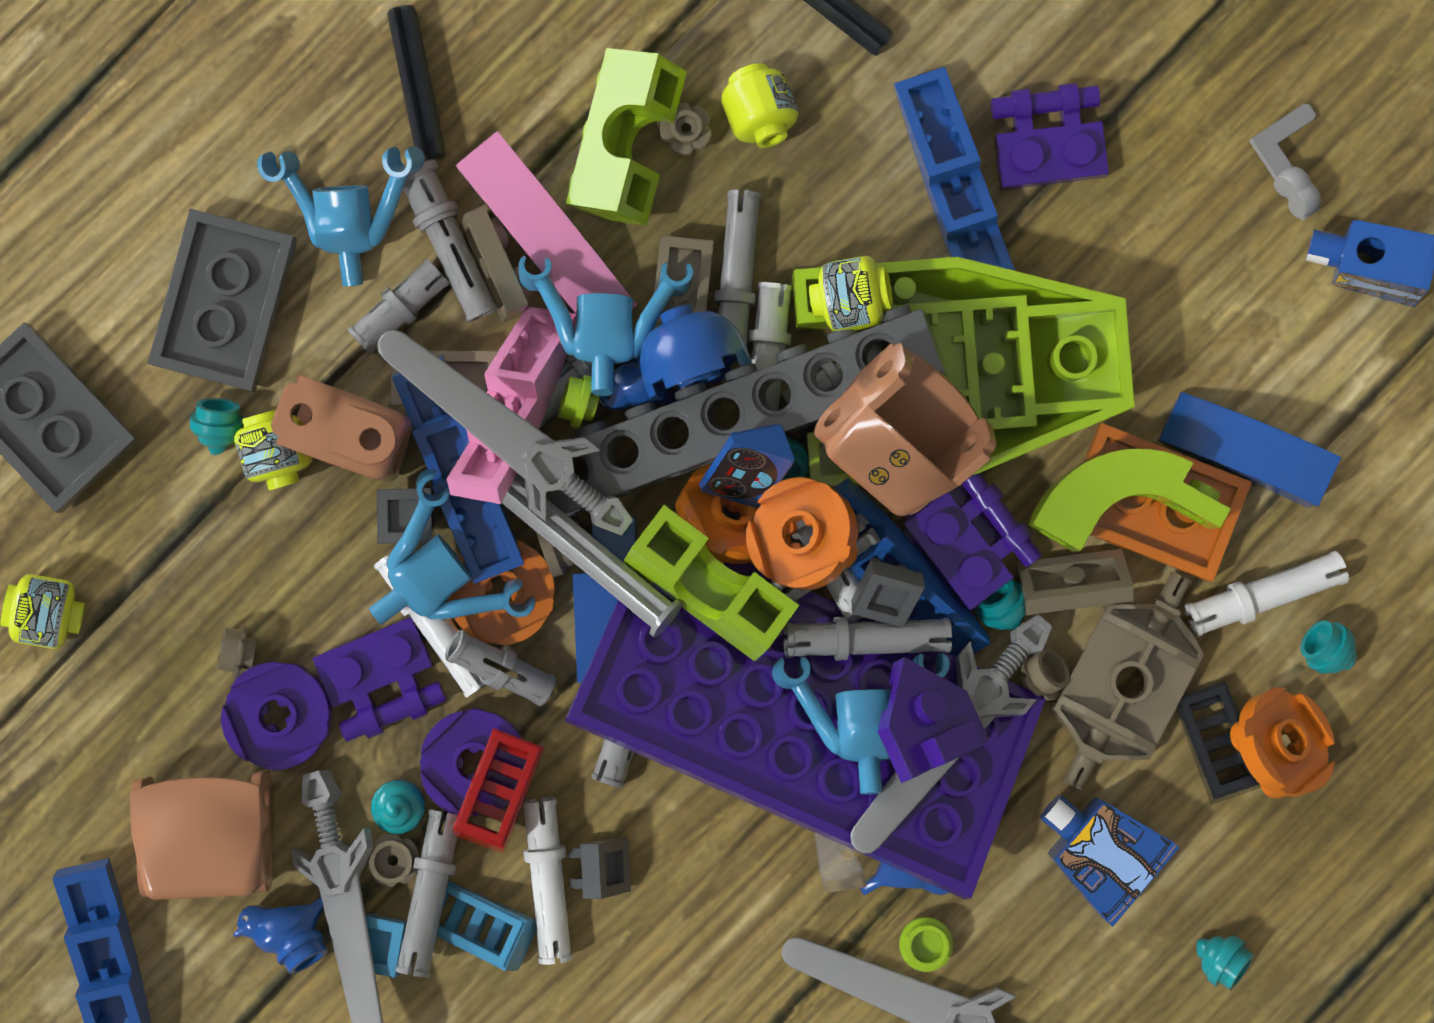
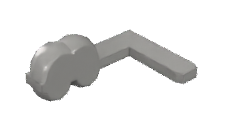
(1288, 180)

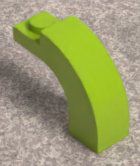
(1086, 491)

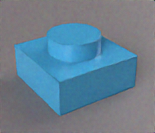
(386, 941)

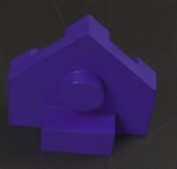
(927, 721)

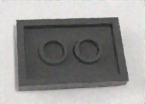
(222, 300)
(53, 422)

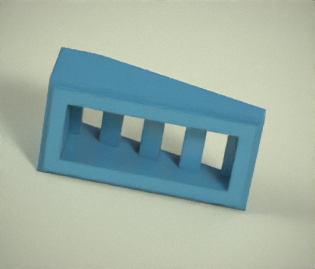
(517, 942)

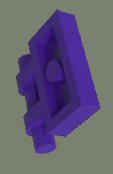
(1052, 153)
(958, 548)
(372, 663)

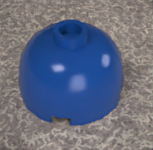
(690, 351)

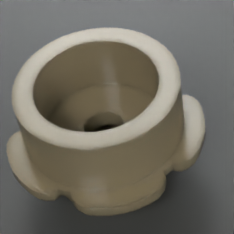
(696, 139)
(236, 651)
(1045, 674)
(389, 874)

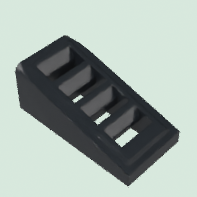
(1200, 699)

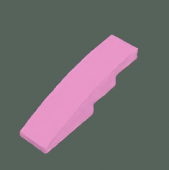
(536, 221)
(522, 380)

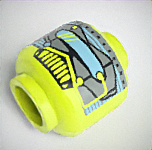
(759, 105)
(852, 294)
(265, 459)
(41, 611)

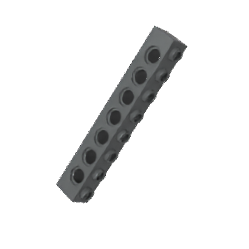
(748, 388)

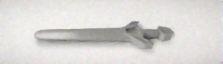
(527, 450)
(990, 699)
(337, 874)
(891, 990)

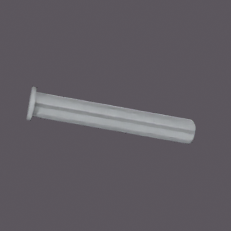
(595, 560)

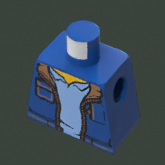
(1400, 258)
(1105, 853)

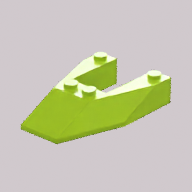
(1015, 344)

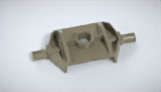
(1091, 707)

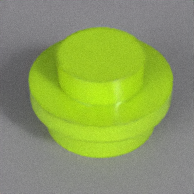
(578, 401)
(926, 944)

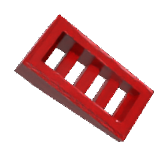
(484, 836)

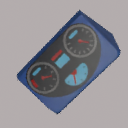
(749, 465)

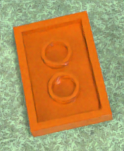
(1156, 529)

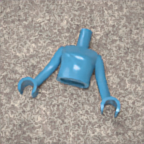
(341, 216)
(603, 322)
(435, 572)
(857, 720)

